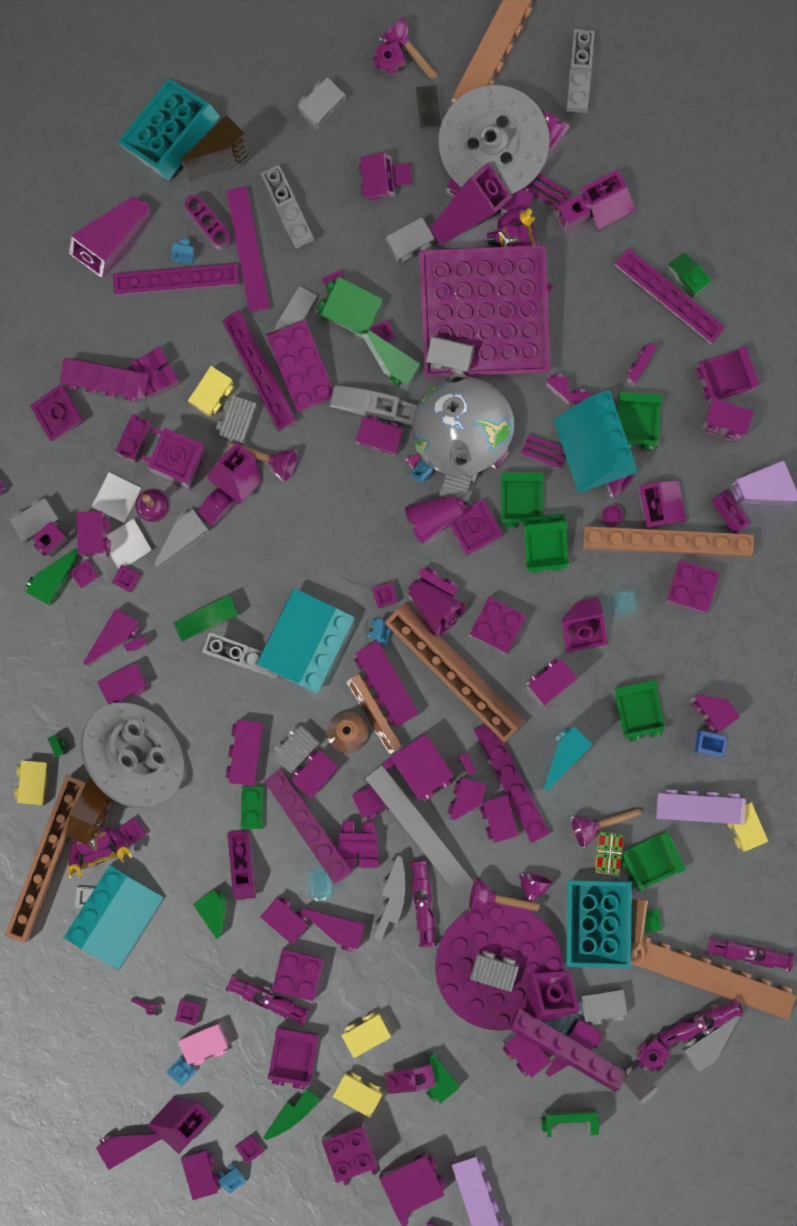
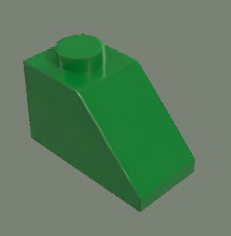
(689, 274)
(213, 911)
(444, 1082)

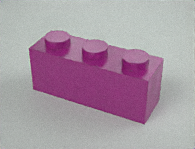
(244, 752)

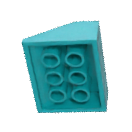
(168, 128)
(595, 442)
(305, 640)
(565, 752)
(113, 917)
(599, 924)

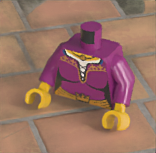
(514, 229)
(106, 847)

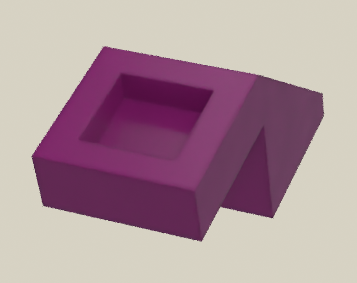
(560, 387)

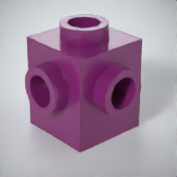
(388, 58)
(646, 1049)

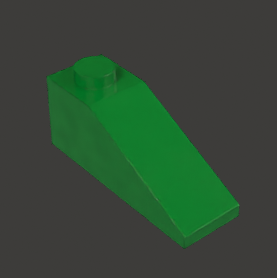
(390, 359)
(48, 581)

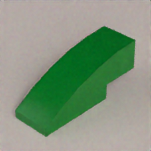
(206, 618)
(292, 1114)

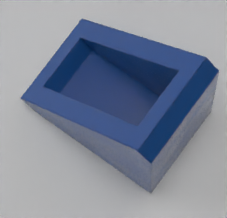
(709, 744)

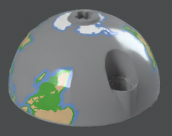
(465, 416)

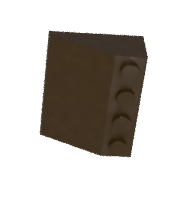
(217, 151)

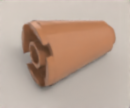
(352, 741)

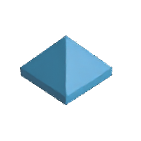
(421, 472)

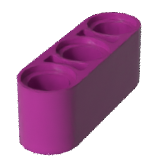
(205, 212)

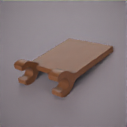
(639, 910)

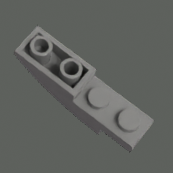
(580, 71)
(287, 206)
(372, 404)
(234, 653)
(395, 890)

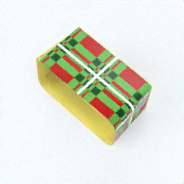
(609, 853)

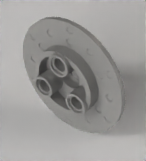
(476, 117)
(132, 755)

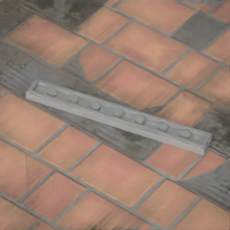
(421, 833)

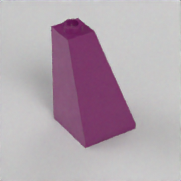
(474, 202)
(107, 236)

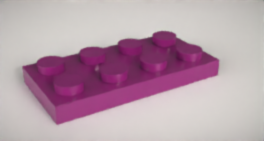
(300, 365)

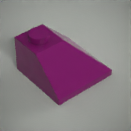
(584, 626)
(551, 996)

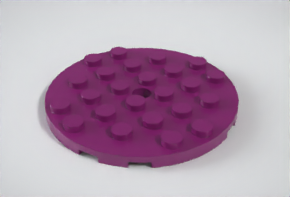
(506, 933)

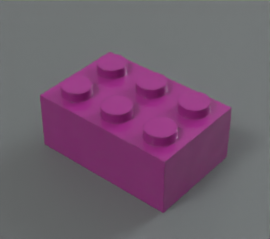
(551, 682)

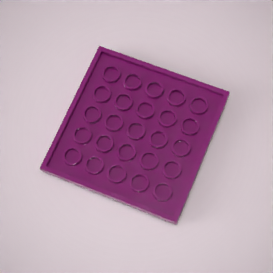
(491, 302)

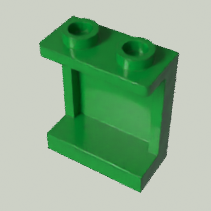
(349, 306)
(640, 418)
(520, 497)
(545, 542)
(639, 710)
(652, 861)
(570, 1116)

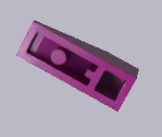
(114, 634)
(241, 865)
(341, 930)
(582, 1034)
(123, 1146)

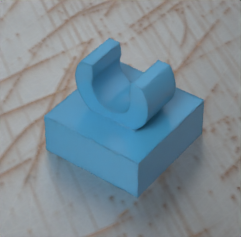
(182, 252)
(380, 632)
(181, 1071)
(231, 1180)

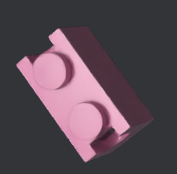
(203, 1044)

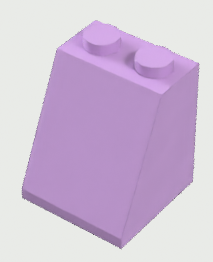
(766, 487)

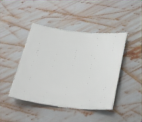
(116, 497)
(127, 544)

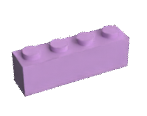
(701, 808)
(475, 1191)

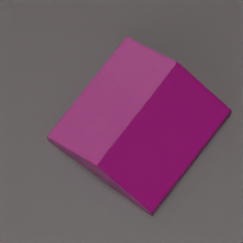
(56, 413)

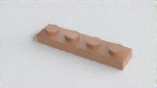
(378, 720)

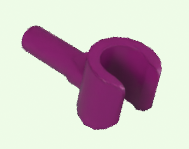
(149, 1007)

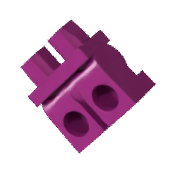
(158, 380)
(359, 843)

